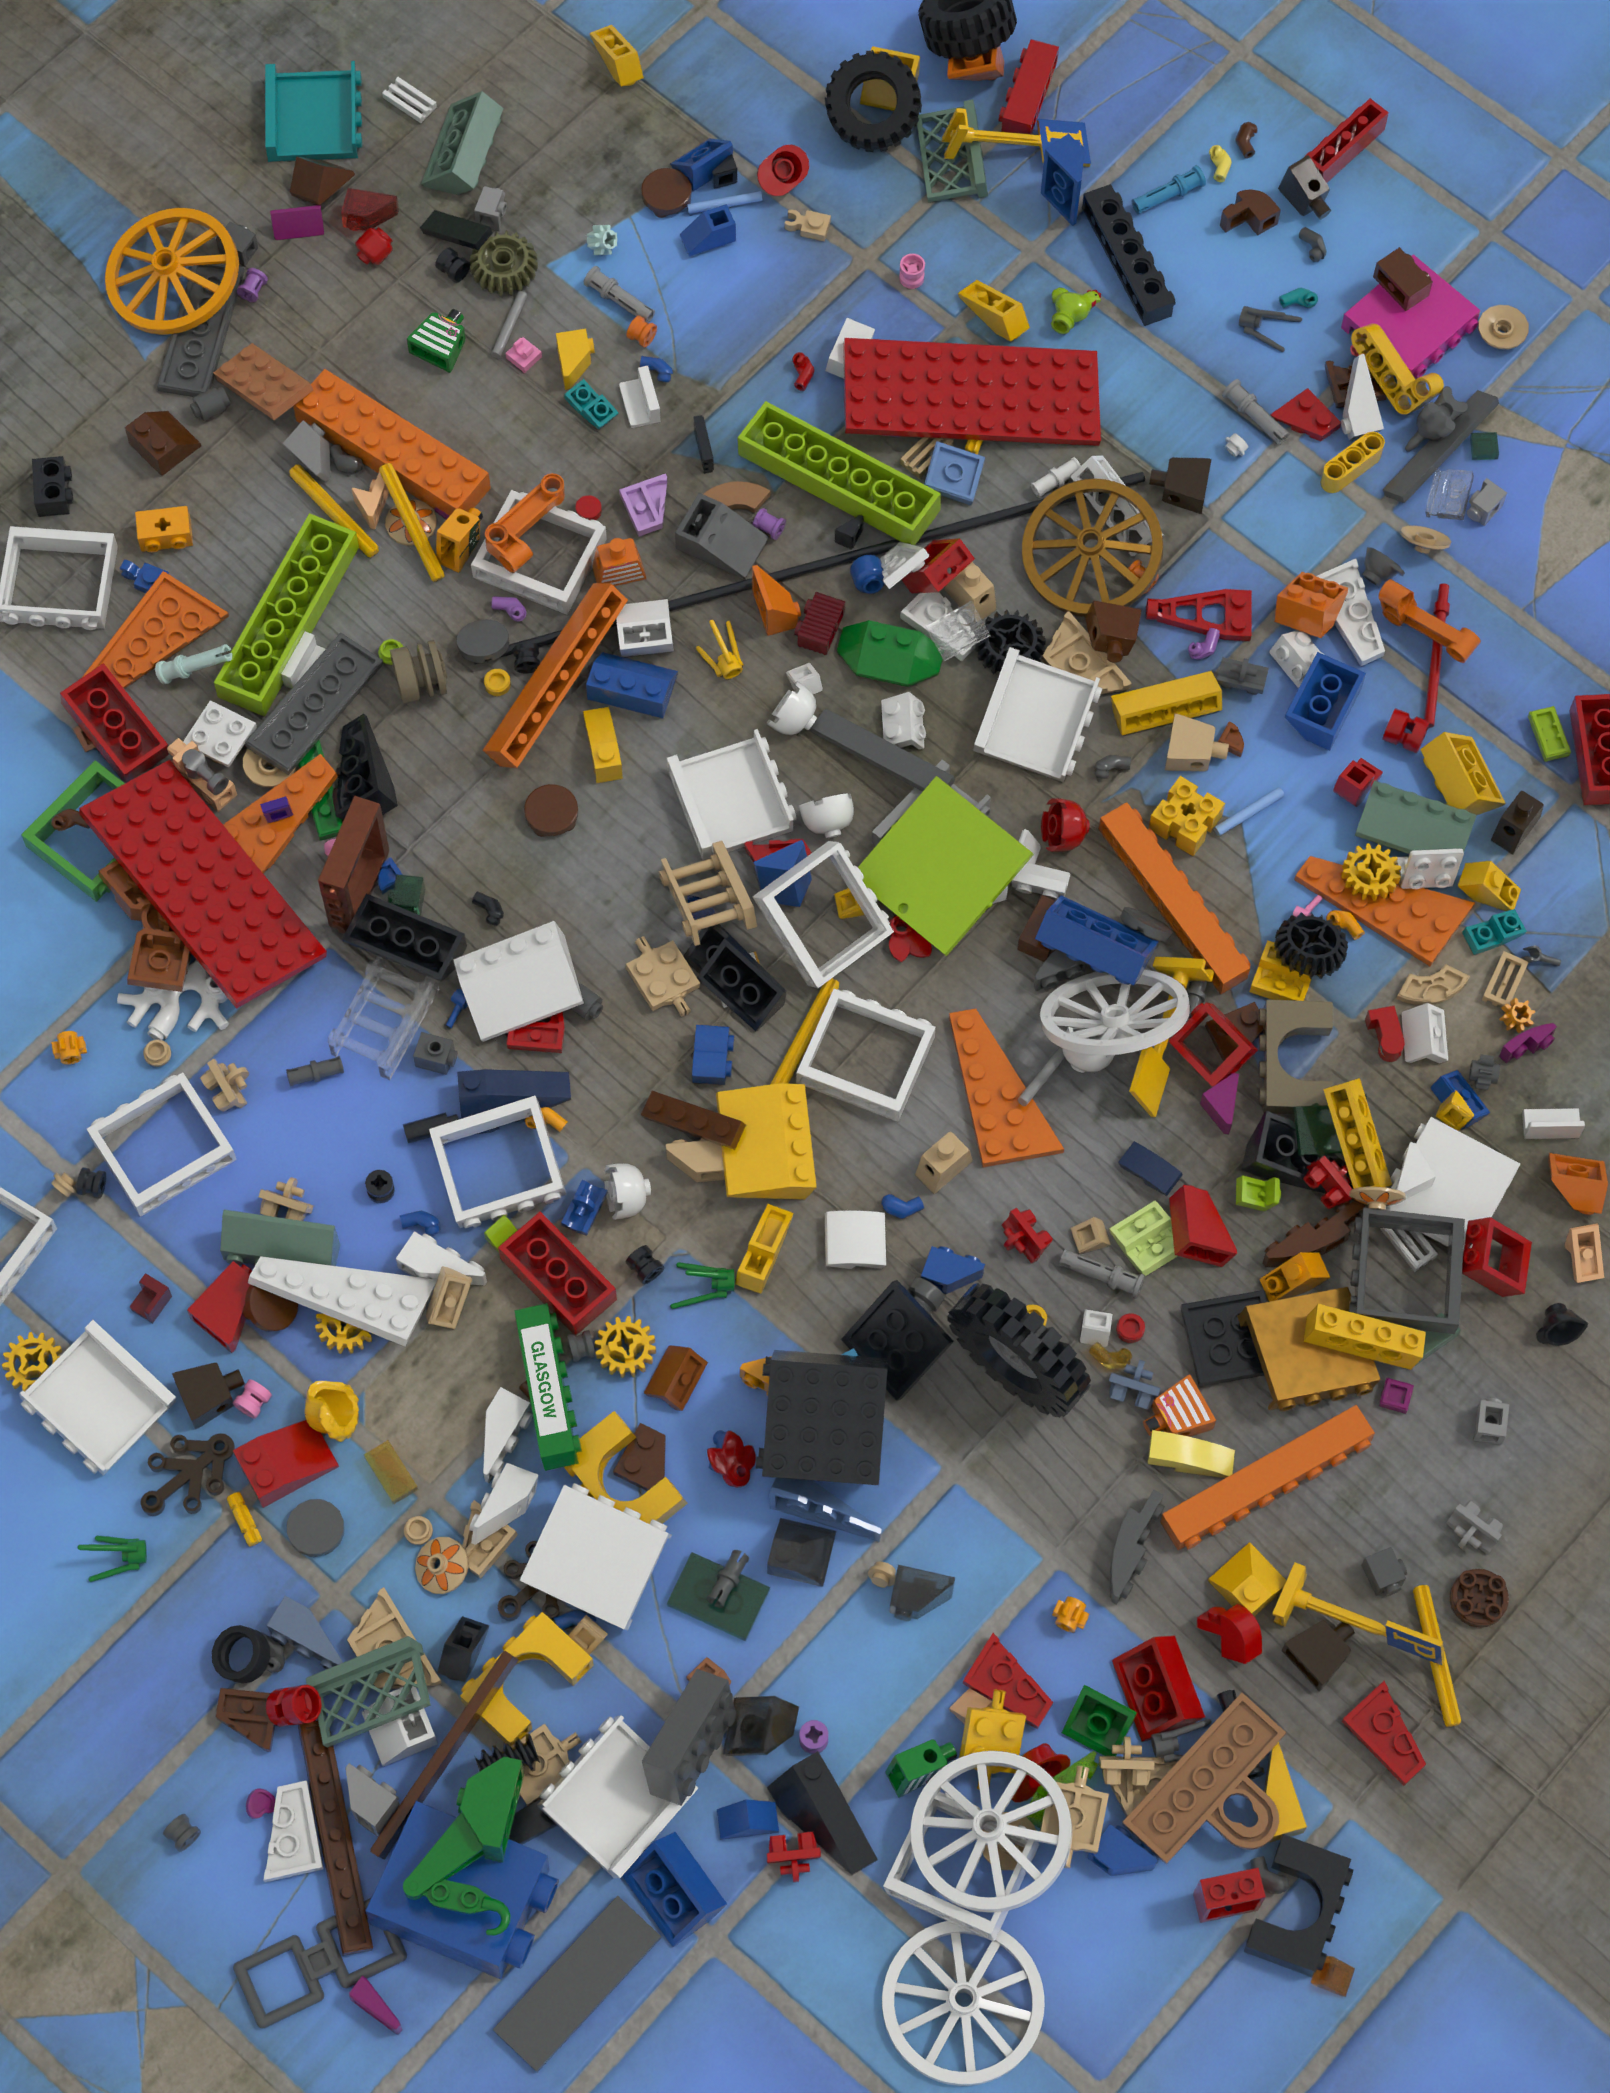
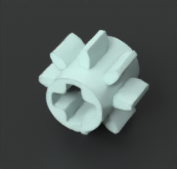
(602, 239)

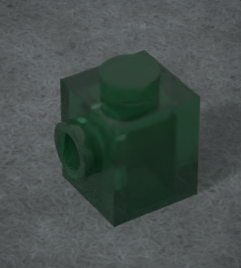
(408, 893)

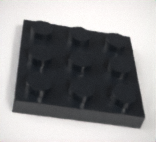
(903, 1333)
(1218, 1343)

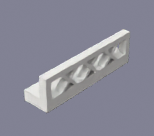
(1102, 470)

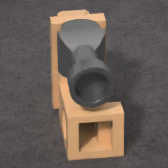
(213, 788)

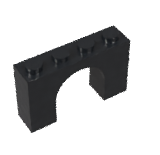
(1326, 1875)

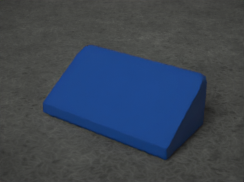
(1455, 1081)

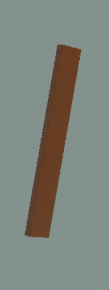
(445, 1753)
(335, 1841)

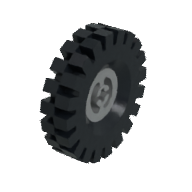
(1019, 1350)

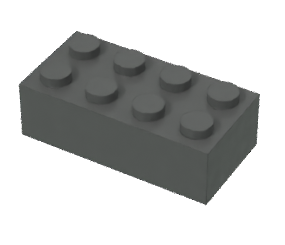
(689, 1737)

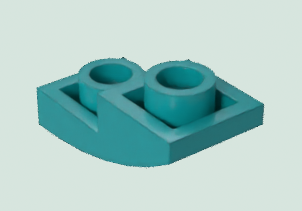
(590, 405)
(1495, 932)

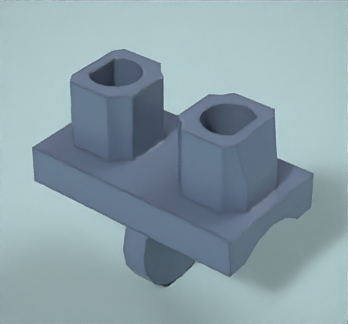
(1121, 1383)

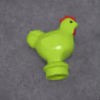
(1071, 308)

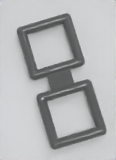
(314, 1965)

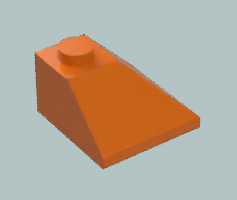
(977, 68)
(774, 603)
(1580, 1181)

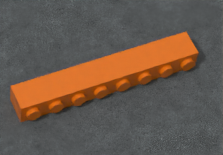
(555, 675)
(1174, 897)
(1267, 1477)

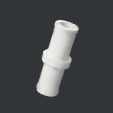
(1055, 477)

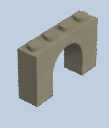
(1280, 1021)

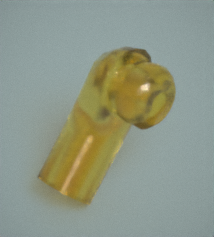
(1111, 1360)

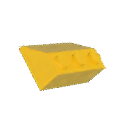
(1461, 773)

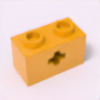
(164, 529)

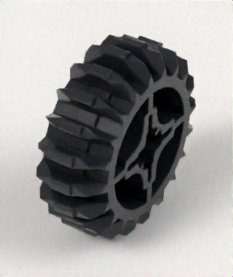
(1004, 631)
(1310, 945)

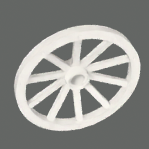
(1115, 1020)
(941, 1781)
(927, 2067)

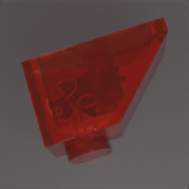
(367, 209)

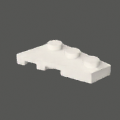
(901, 561)
(925, 610)
(294, 1836)

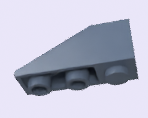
(300, 1628)

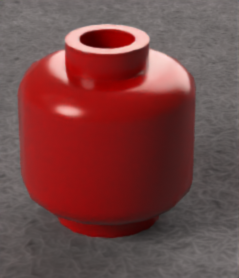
(373, 246)

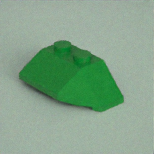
(889, 653)

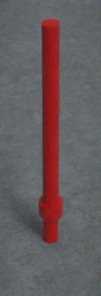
(1441, 611)

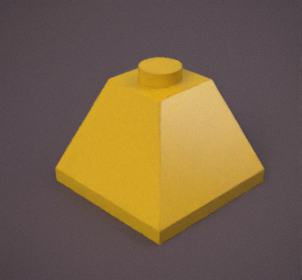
(1248, 1580)

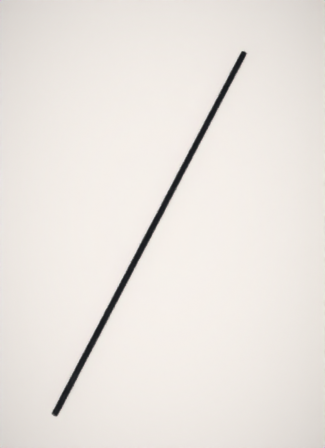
(839, 559)

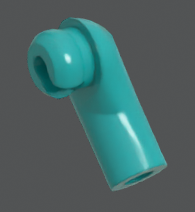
(1299, 296)

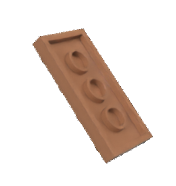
(263, 381)

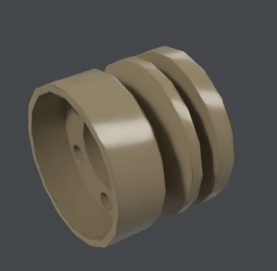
(418, 671)

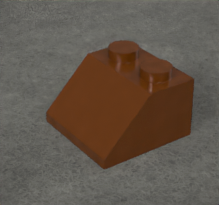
(161, 440)

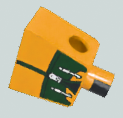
(458, 538)

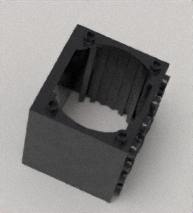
(824, 1417)

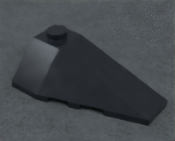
(362, 769)
(1274, 1153)
(816, 1805)

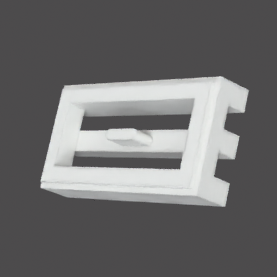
(412, 97)
(1404, 1252)

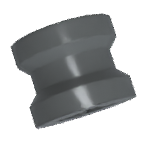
(581, 1346)
(182, 1832)

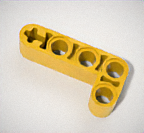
(1371, 336)

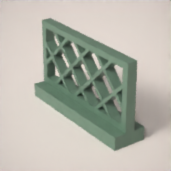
(973, 156)
(368, 1667)

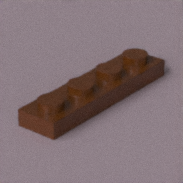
(693, 1120)

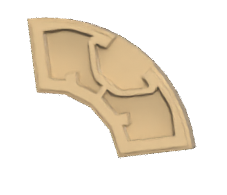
(1433, 988)

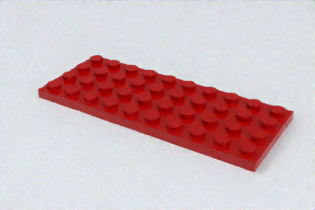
(971, 392)
(203, 883)

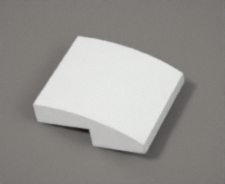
(855, 1239)

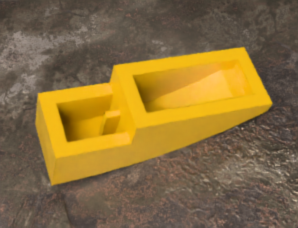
(763, 1248)

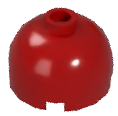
(1064, 825)

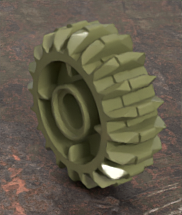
(519, 266)

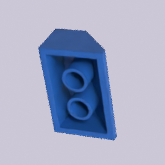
(1063, 176)
(630, 684)
(1324, 700)
(674, 1888)

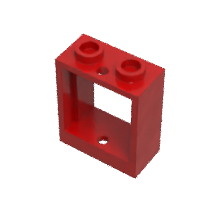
(934, 574)
(1232, 1063)
(1514, 1258)
(1239, 1890)

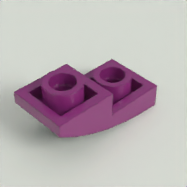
(1529, 1040)

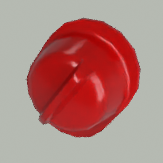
(783, 170)
(1047, 1759)

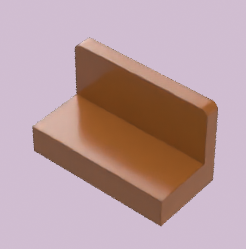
(676, 1376)

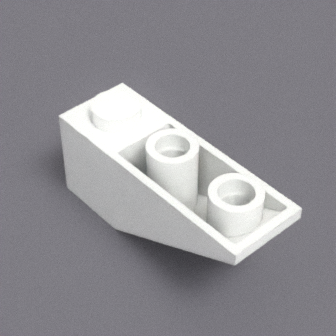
(425, 1258)
(504, 1421)
(508, 1500)

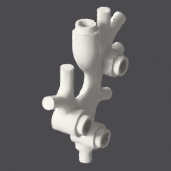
(167, 1017)

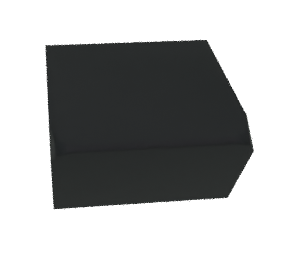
(725, 173)
(849, 532)

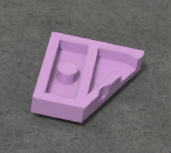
(646, 504)

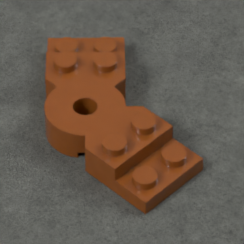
(158, 953)

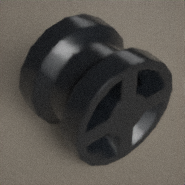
(526, 658)
(91, 1182)
(382, 1192)

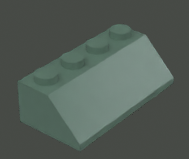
(463, 144)
(1412, 821)
(254, 1235)

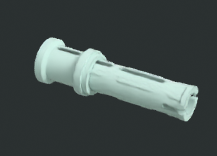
(184, 666)

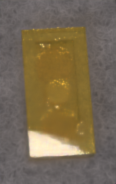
(390, 1472)

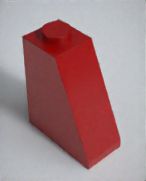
(1199, 1228)
(221, 1306)

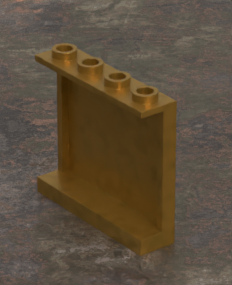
(1301, 1370)

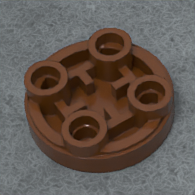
(666, 191)
(551, 810)
(268, 1310)
(1479, 1597)

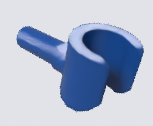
(459, 999)

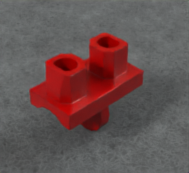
(1332, 1179)
(1022, 1235)
(779, 1853)

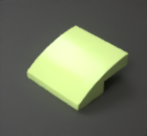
(1146, 1238)

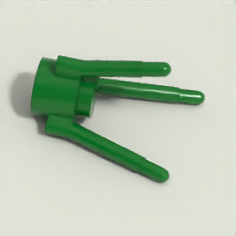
(721, 1279)
(132, 1551)

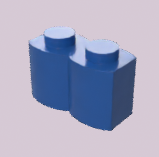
(711, 1054)

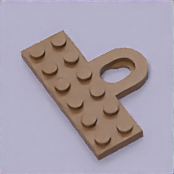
(1205, 1779)

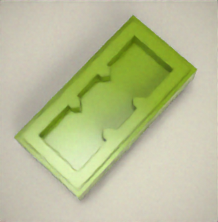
(1549, 733)

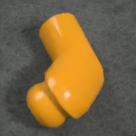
(1346, 921)
(550, 1117)

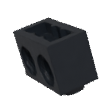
(49, 486)

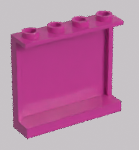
(1422, 331)

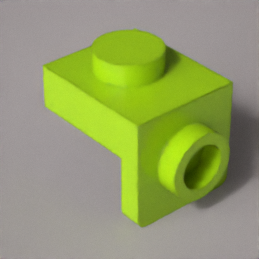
(1257, 1193)

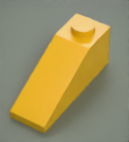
(618, 55)
(996, 310)
(603, 745)
(1282, 1792)

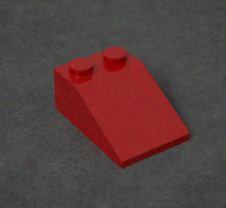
(284, 1461)

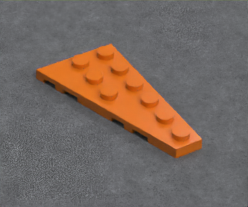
(158, 628)
(266, 840)
(1410, 918)
(1001, 1124)

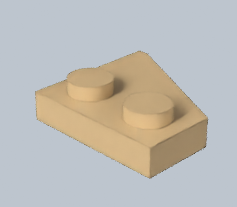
(487, 1551)

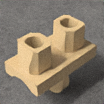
(220, 1076)
(272, 1201)
(1140, 1766)

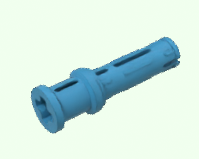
(1178, 186)

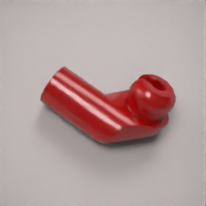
(805, 370)

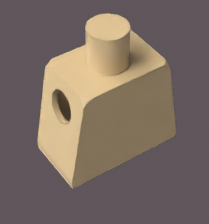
(974, 587)
(1192, 745)
(946, 1159)

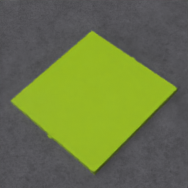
(942, 865)

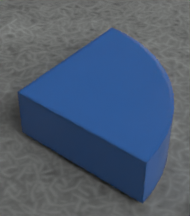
(388, 875)

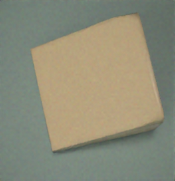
(1090, 1235)

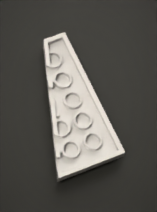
(363, 1298)

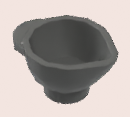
(1379, 567)

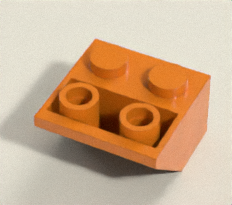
(1310, 604)

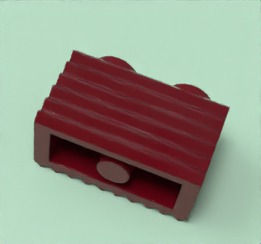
(820, 623)

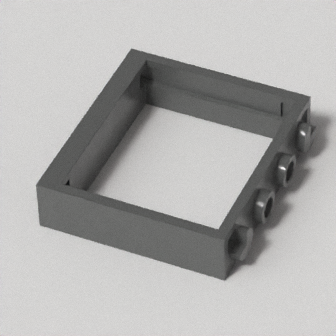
(1418, 1223)

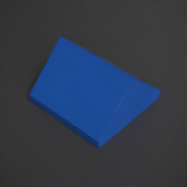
(702, 161)
(776, 864)

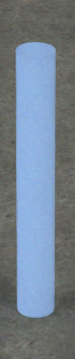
(730, 201)
(1249, 811)

